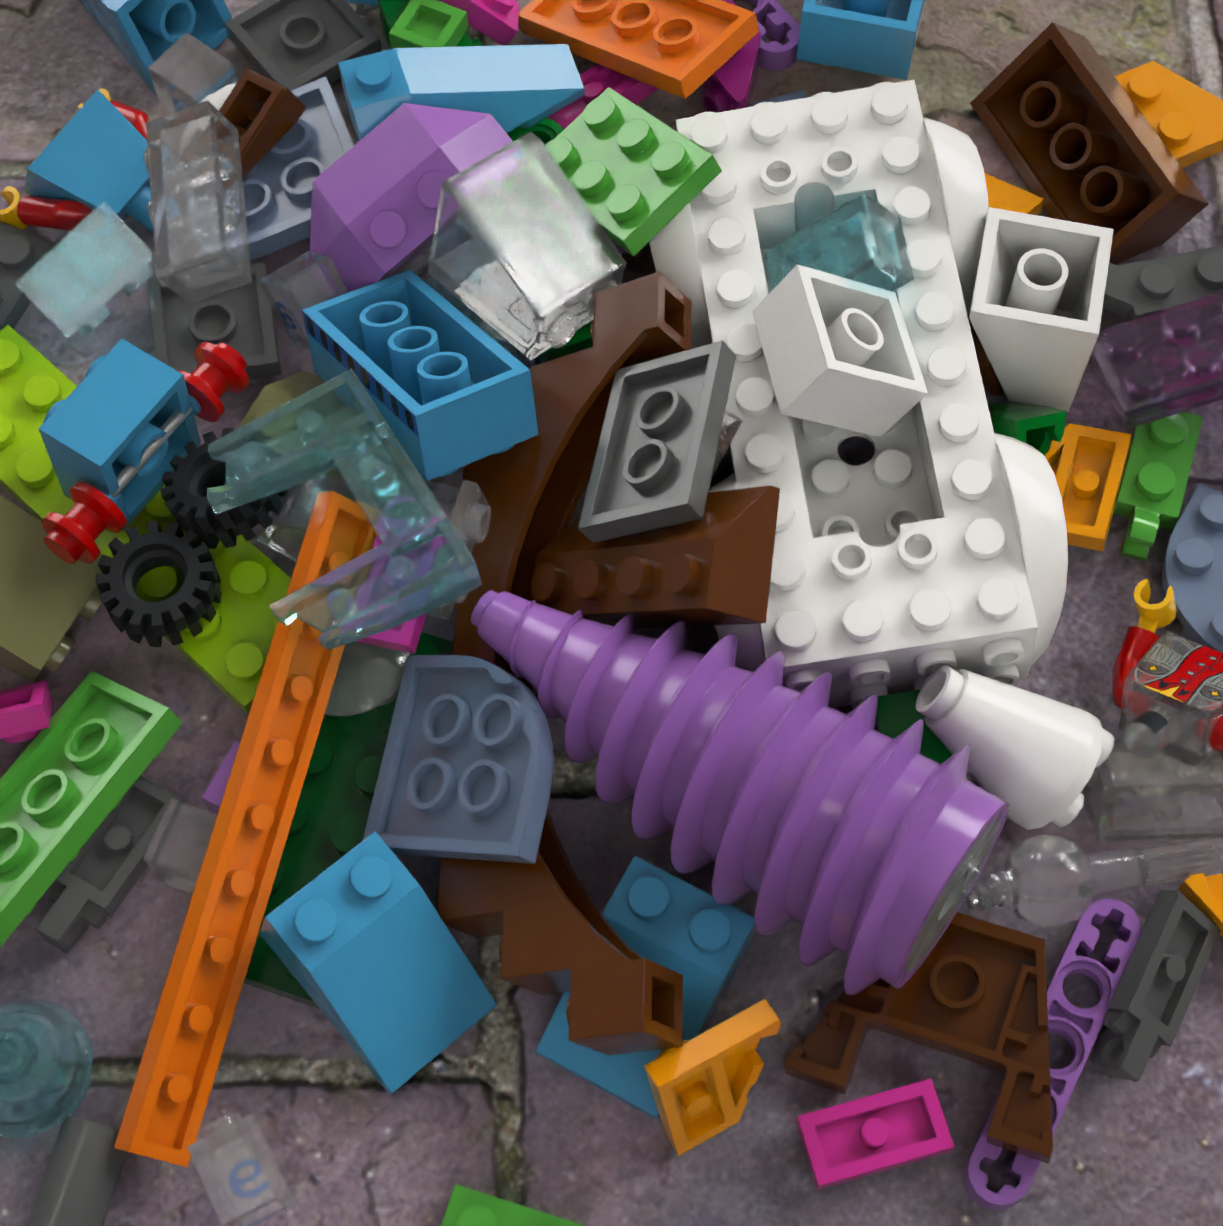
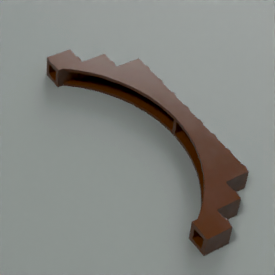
(546, 917)

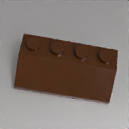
(1087, 144)
(685, 572)

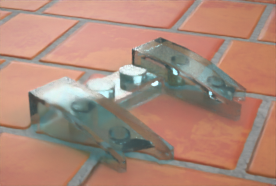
(420, 551)

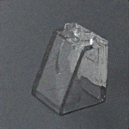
(522, 247)

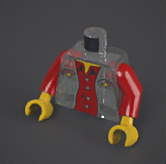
(1168, 688)

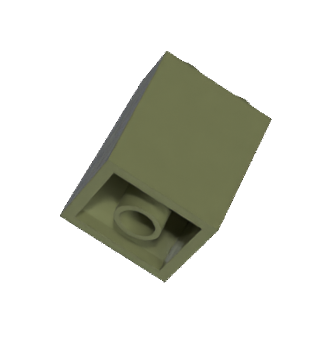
(38, 595)

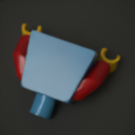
(86, 163)

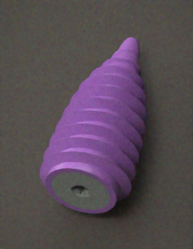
(763, 780)

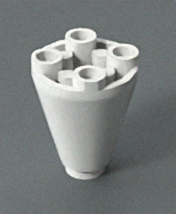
(1020, 743)

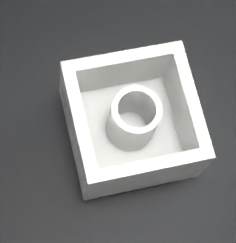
(838, 352)

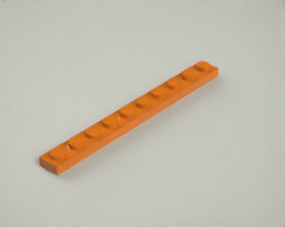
(240, 859)

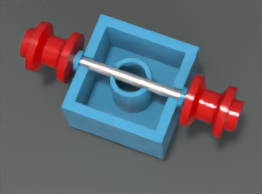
(121, 434)

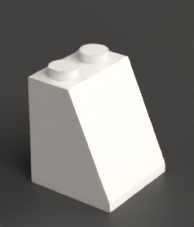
(1039, 302)

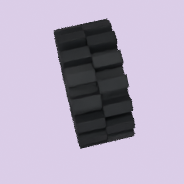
(188, 502)
(147, 553)

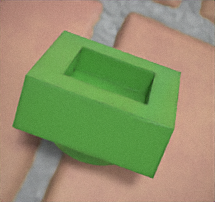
(429, 25)

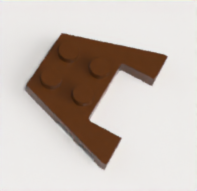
(971, 998)

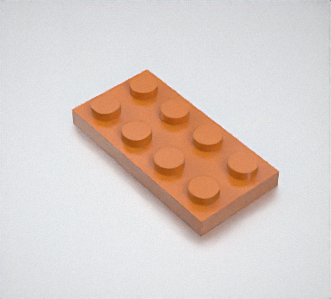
(653, 41)

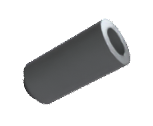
(79, 1176)

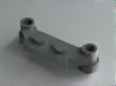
(1163, 282)

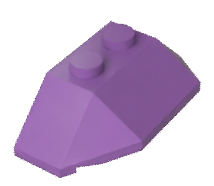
(383, 195)

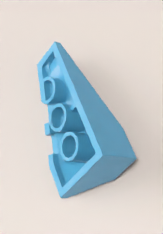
(507, 81)

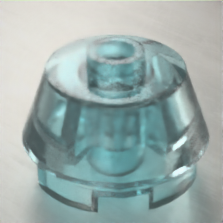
(41, 1066)

